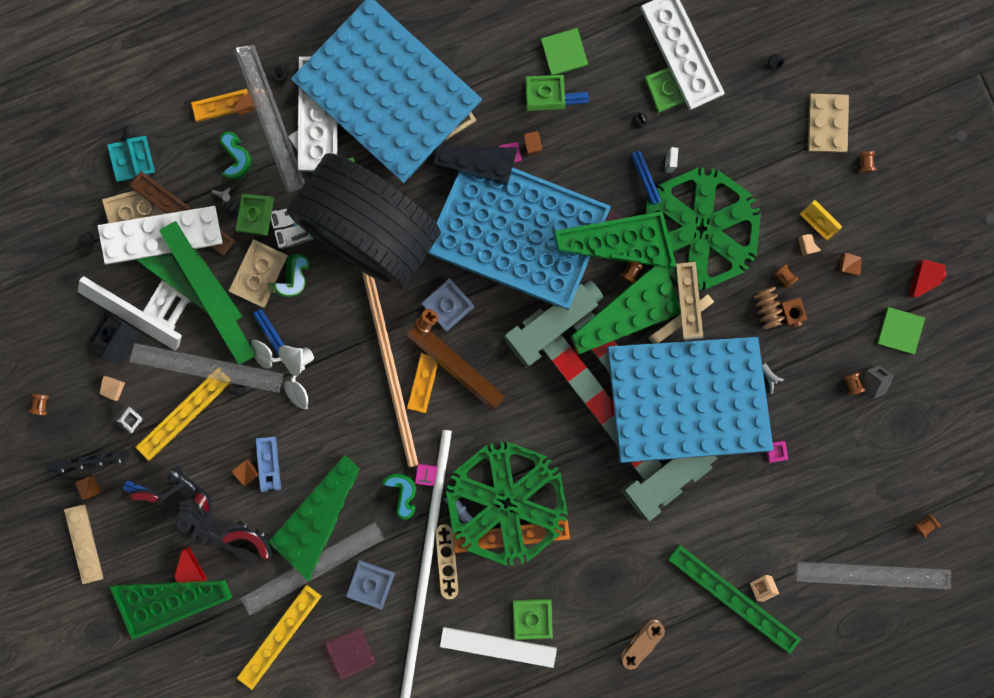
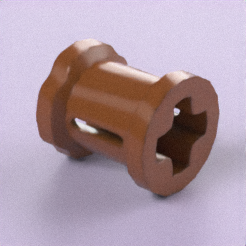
(867, 162)
(631, 272)
(785, 276)
(426, 321)
(854, 384)
(42, 404)
(927, 525)

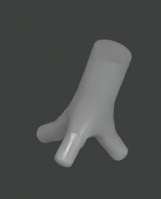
(223, 195)
(771, 377)

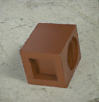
(798, 306)

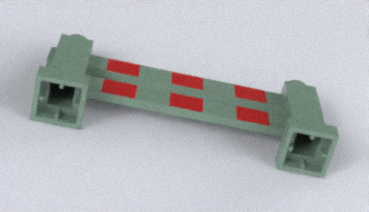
(543, 331)

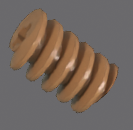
(769, 309)

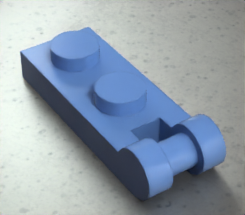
(268, 463)

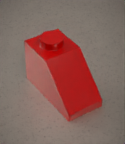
(926, 277)
(189, 568)

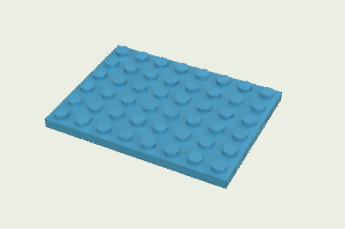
(386, 89)
(509, 233)
(689, 399)

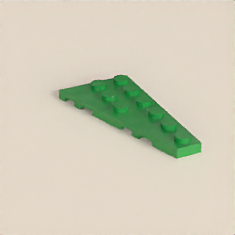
(629, 239)
(169, 271)
(637, 307)
(311, 525)
(161, 604)

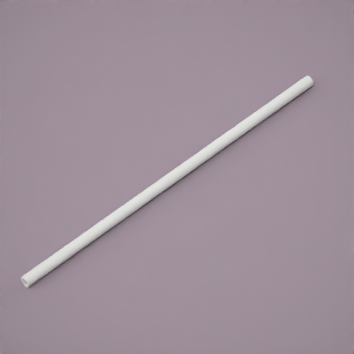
(426, 564)

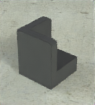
(877, 381)

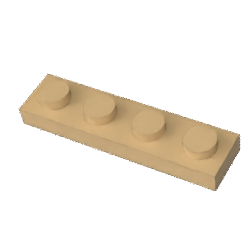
(689, 300)
(83, 544)

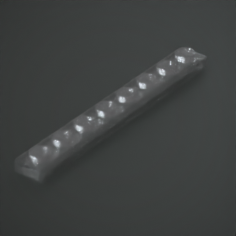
(270, 118)
(206, 368)
(328, 559)
(873, 575)

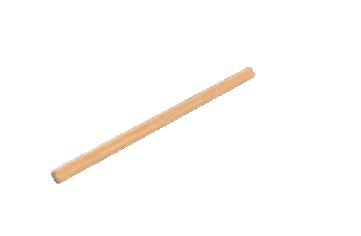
(390, 370)

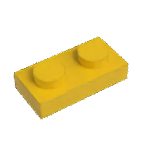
(820, 220)

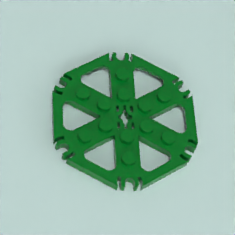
(718, 221)
(519, 491)

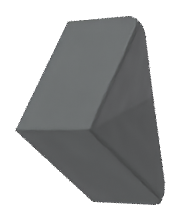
(127, 420)

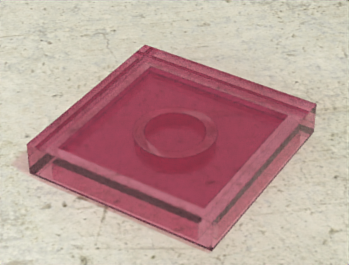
(351, 653)

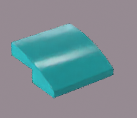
(130, 158)

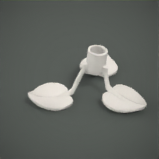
(294, 360)

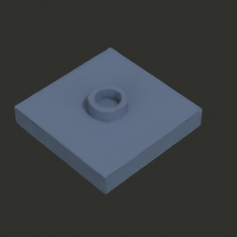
(448, 304)
(370, 584)

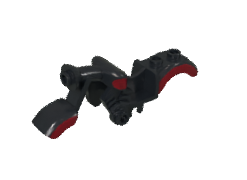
(197, 517)

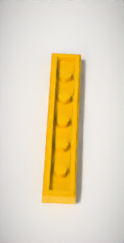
(180, 417)
(279, 637)

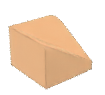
(807, 245)
(111, 388)
(764, 588)

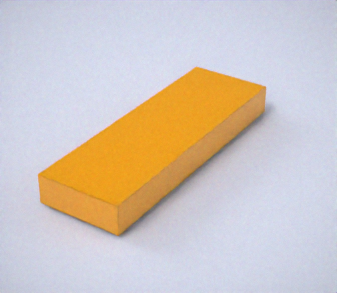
(216, 106)
(423, 383)

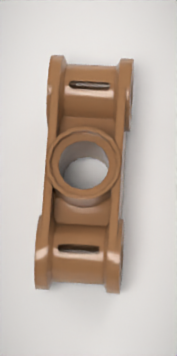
(642, 644)

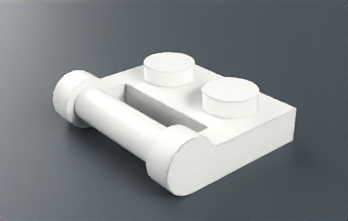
(161, 302)

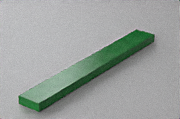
(207, 292)
(734, 599)

